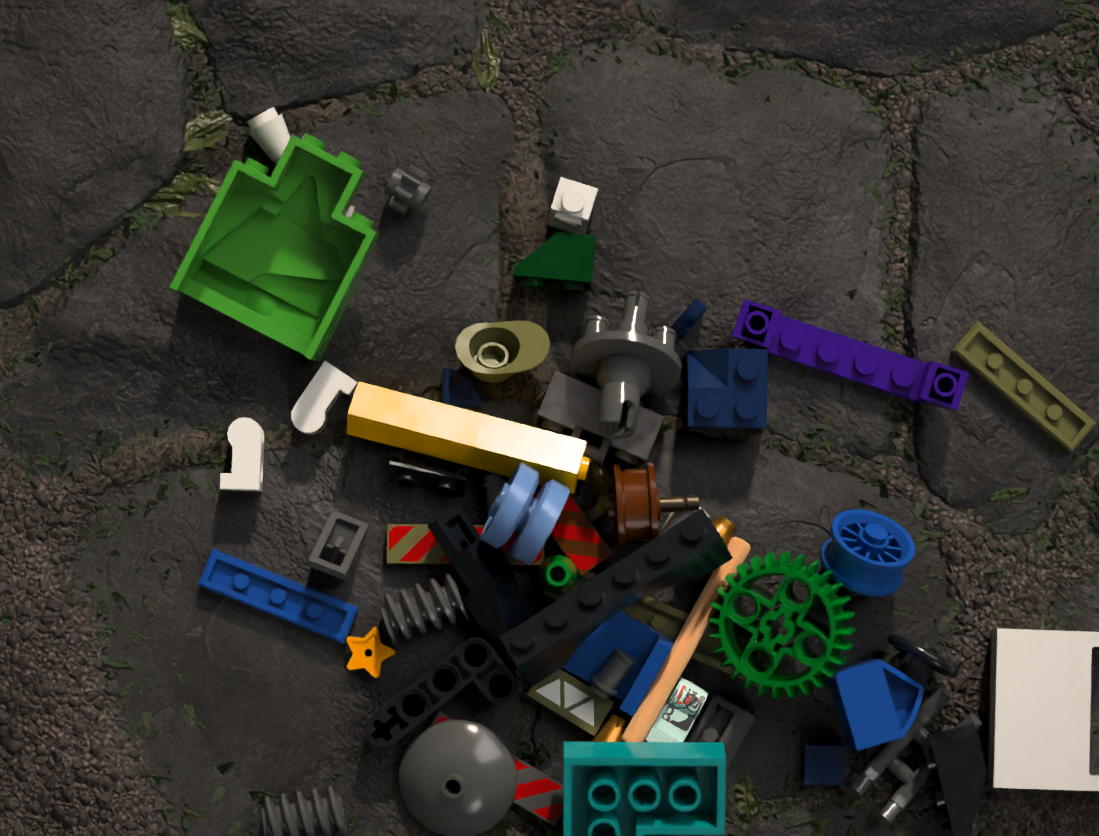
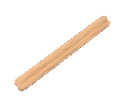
(683, 646)

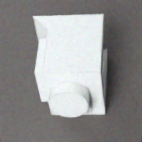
(572, 206)

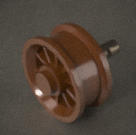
(638, 505)

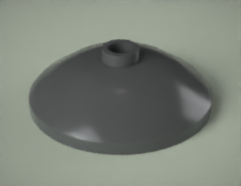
(465, 754)

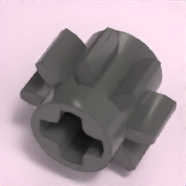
(407, 189)

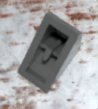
(338, 545)

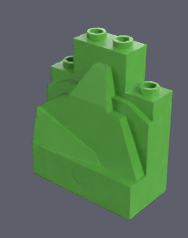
(282, 246)

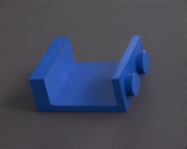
(638, 640)

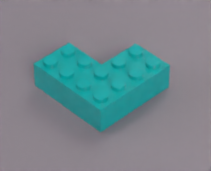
(644, 788)

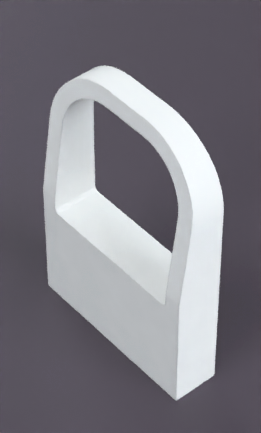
(1040, 709)

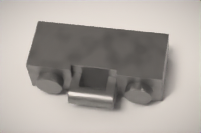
(575, 407)

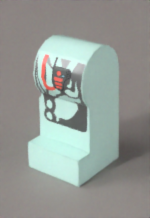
(678, 713)

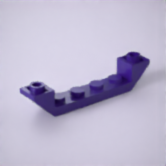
(849, 358)

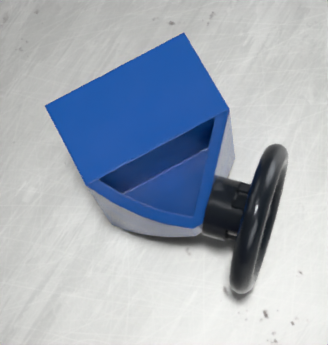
(882, 701)

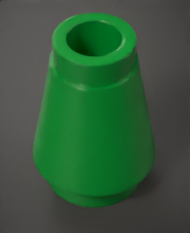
(545, 578)

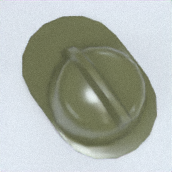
(502, 349)

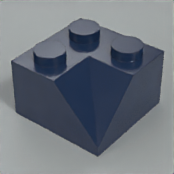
(726, 389)

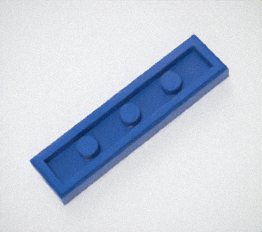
(278, 596)

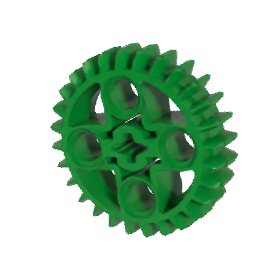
(766, 632)

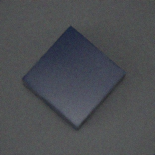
(823, 764)

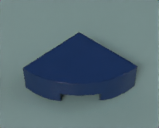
(688, 318)
(459, 390)

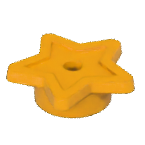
(379, 652)

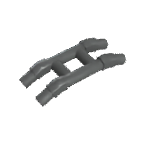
(888, 759)

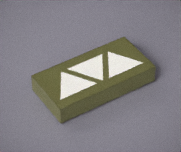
(572, 700)

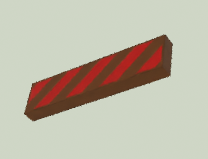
(578, 537)

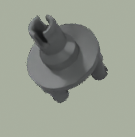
(626, 363)

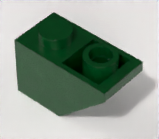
(560, 260)

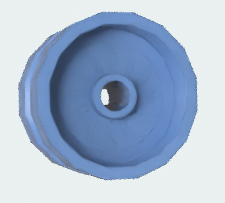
(527, 515)

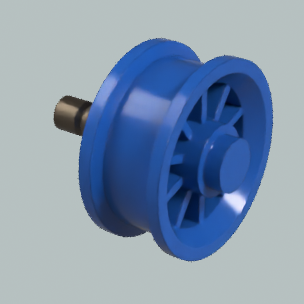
(867, 553)

